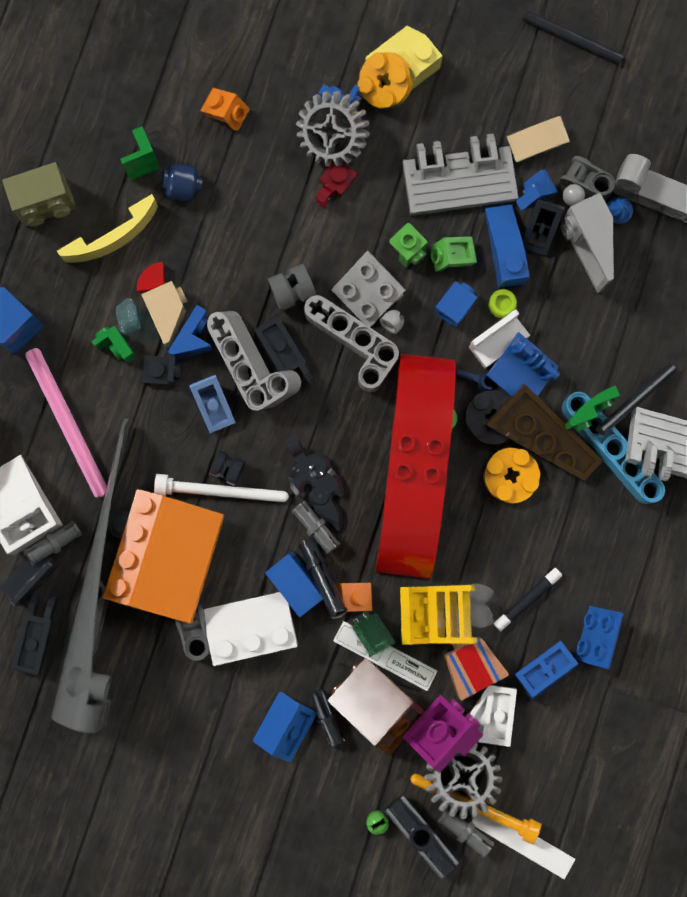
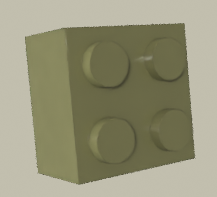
(39, 194)

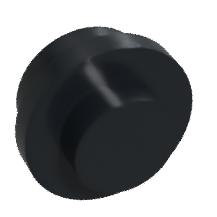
(117, 523)

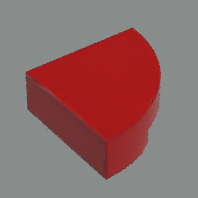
(151, 278)

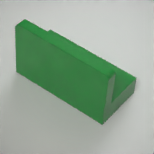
(143, 161)

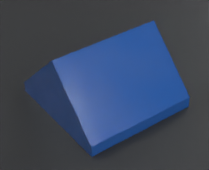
(16, 323)

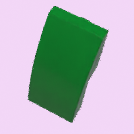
(586, 413)

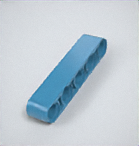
(617, 462)

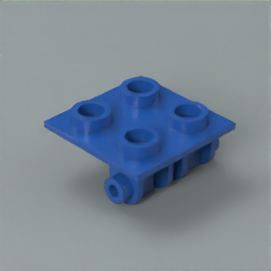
(521, 365)
(599, 636)

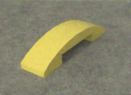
(142, 214)

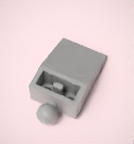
(591, 234)

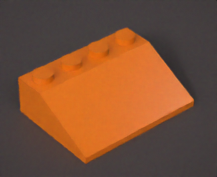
(164, 556)

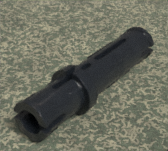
(318, 568)

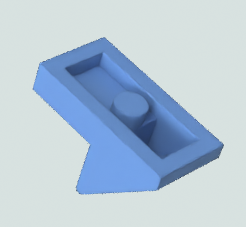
(212, 403)

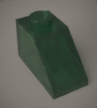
(371, 633)

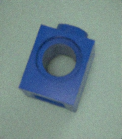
(456, 303)

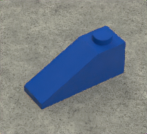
(506, 247)

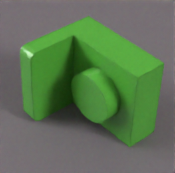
(453, 253)

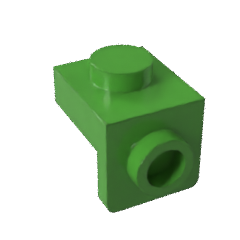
(409, 245)

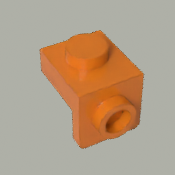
(225, 107)
(356, 596)

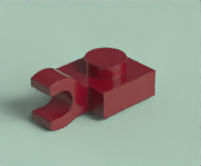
(335, 181)

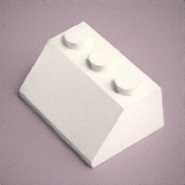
(249, 628)

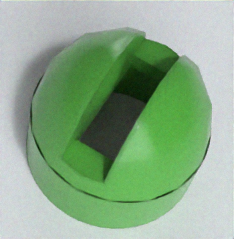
(375, 817)

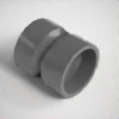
(287, 296)

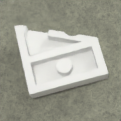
(496, 714)

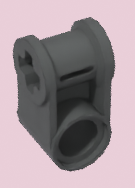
(588, 177)
(193, 632)

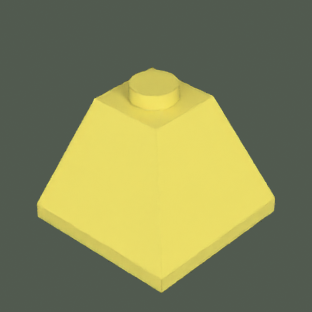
(416, 50)

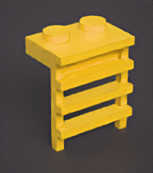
(424, 614)

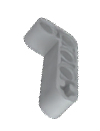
(650, 188)
(227, 330)
(348, 336)

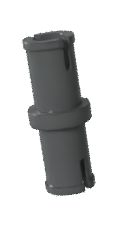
(316, 527)
(52, 543)
(466, 833)

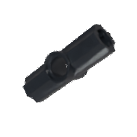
(433, 849)

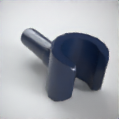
(475, 378)

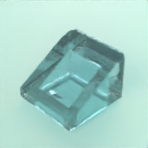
(127, 316)

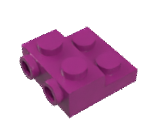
(443, 733)

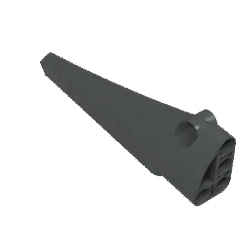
(83, 693)

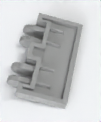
(460, 182)
(657, 437)

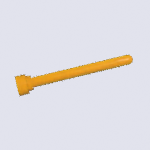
(526, 829)

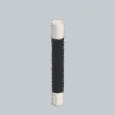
(527, 599)

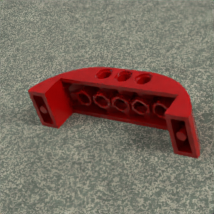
(417, 466)

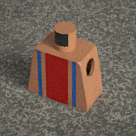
(473, 667)

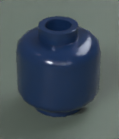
(180, 182)

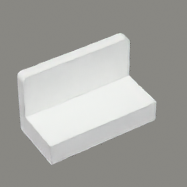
(494, 341)

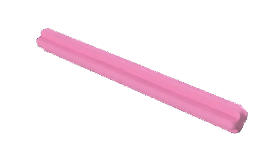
(66, 422)

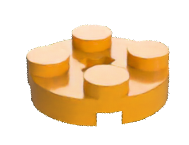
(399, 75)
(504, 489)

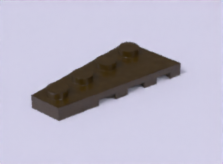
(540, 430)

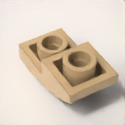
(538, 139)

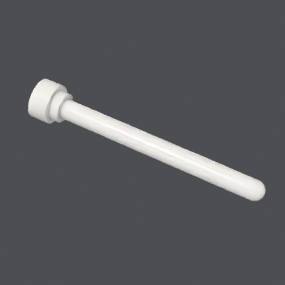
(166, 486)

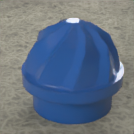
(620, 209)

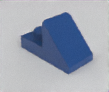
(186, 342)

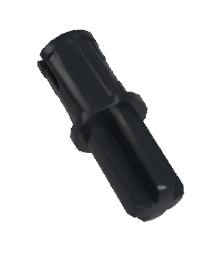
(327, 718)

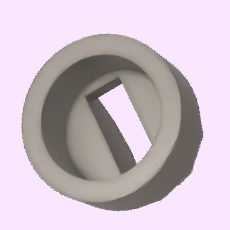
(392, 321)

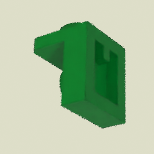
(119, 347)

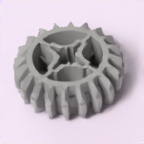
(311, 127)
(471, 789)

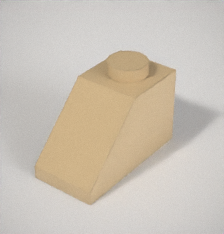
(166, 310)

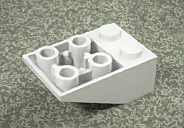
(23, 508)

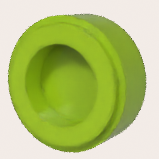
(502, 303)

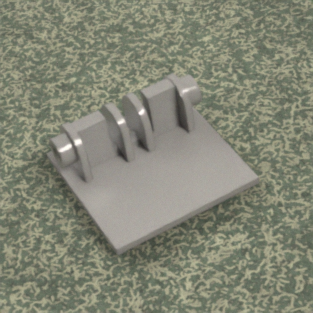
(368, 289)

